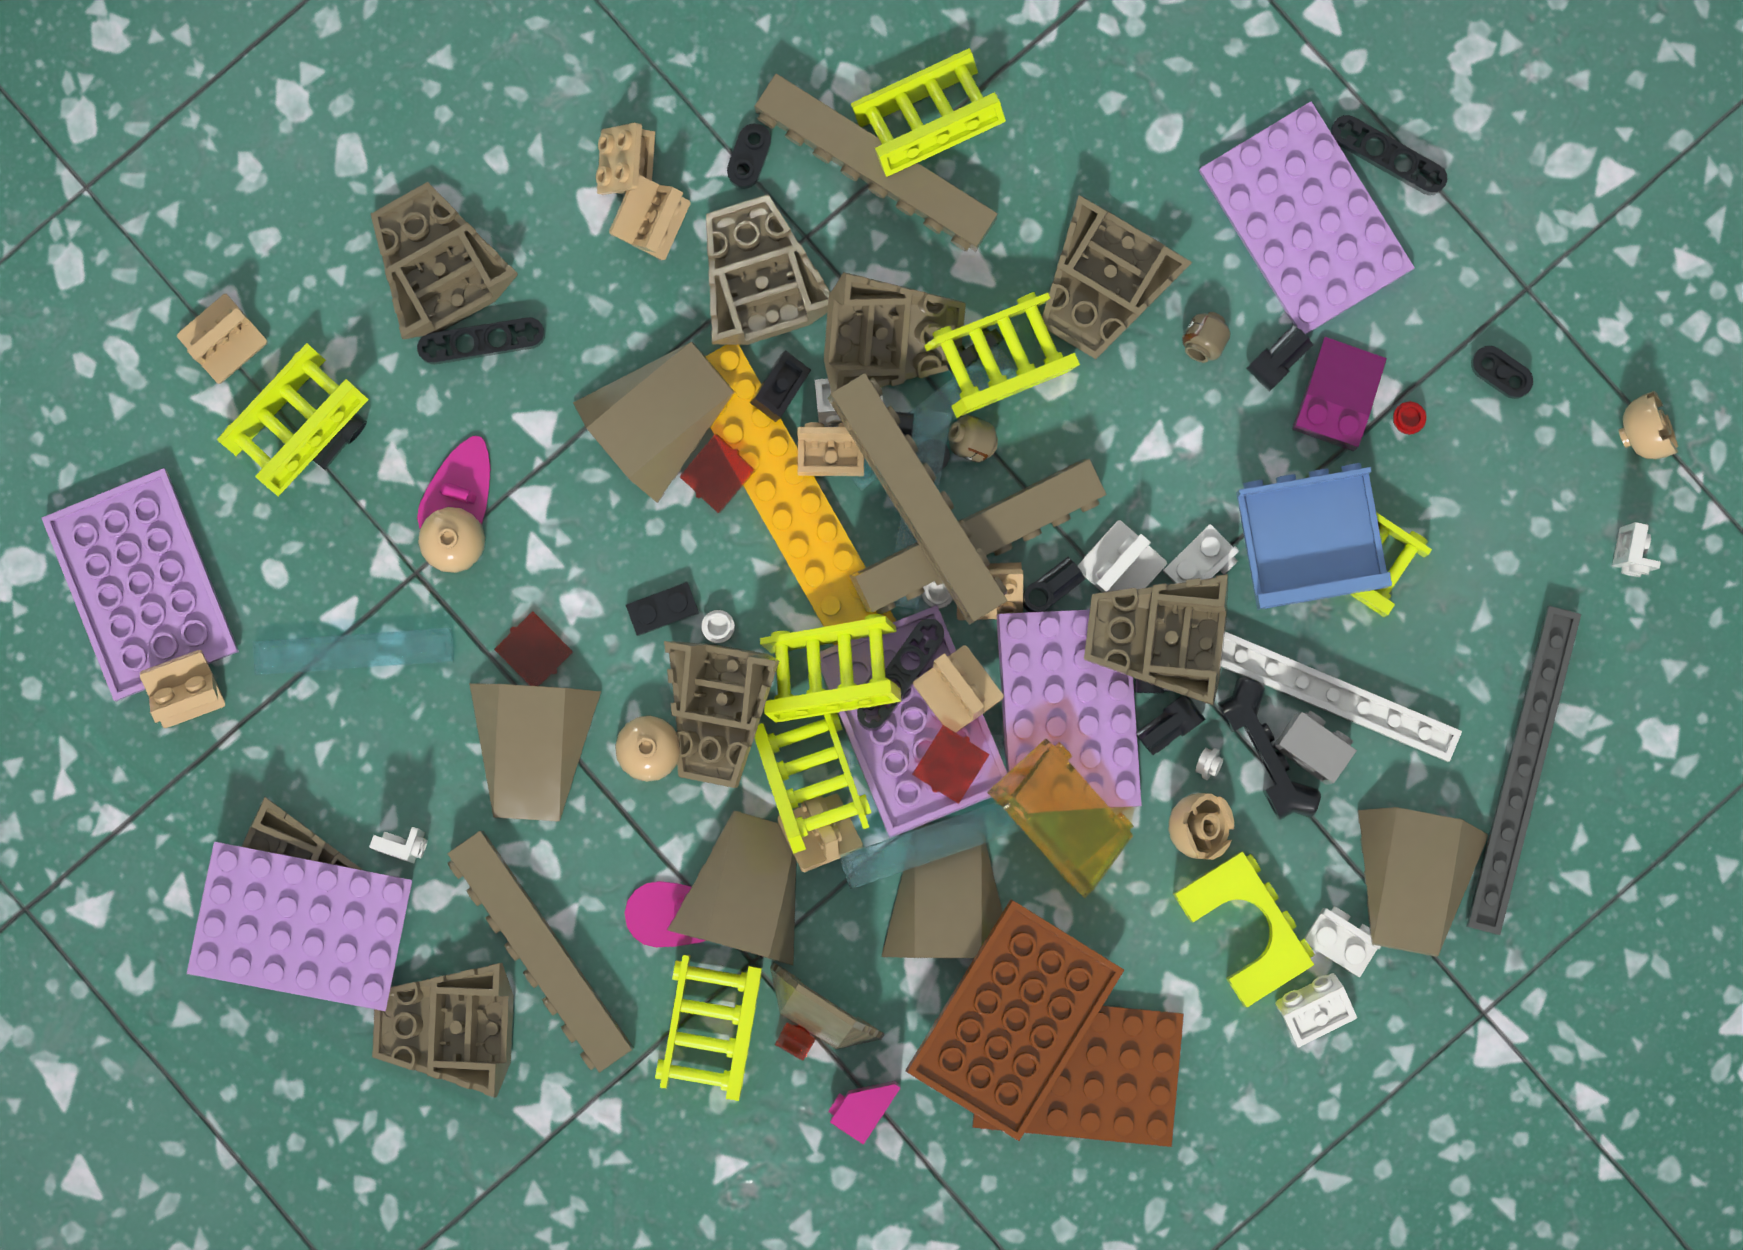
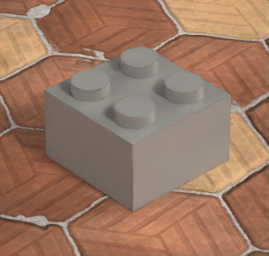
(1315, 747)

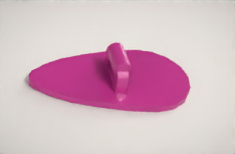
(460, 482)
(651, 912)

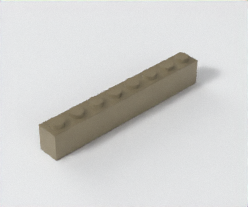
(853, 149)
(917, 498)
(991, 530)
(540, 951)

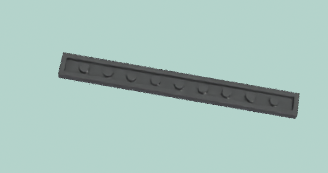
(1523, 770)

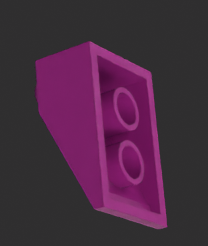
(1340, 394)

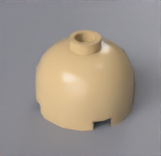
(1648, 428)
(451, 539)
(647, 748)
(1201, 826)

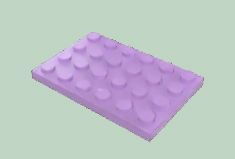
(1306, 218)
(138, 580)
(1067, 701)
(897, 748)
(299, 926)

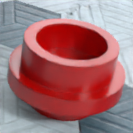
(1409, 418)

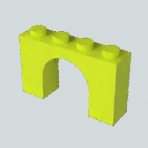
(1284, 954)

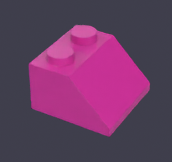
(862, 1109)

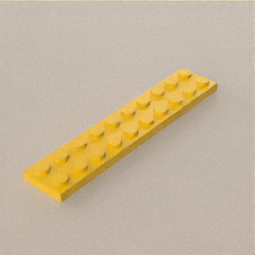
(789, 503)

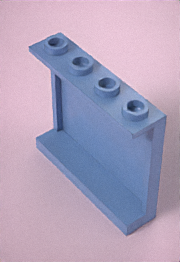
(1312, 537)

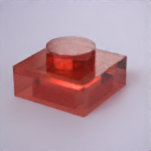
(795, 1040)

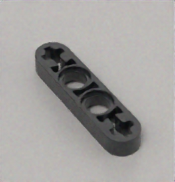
(1391, 150)
(481, 344)
(903, 676)

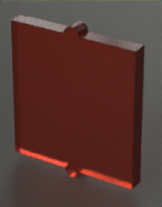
(717, 473)
(533, 650)
(951, 764)

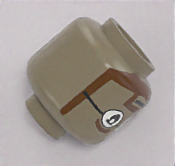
(1206, 337)
(972, 438)

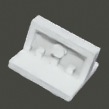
(1121, 561)

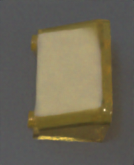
(1063, 816)

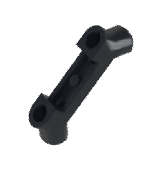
(1285, 795)

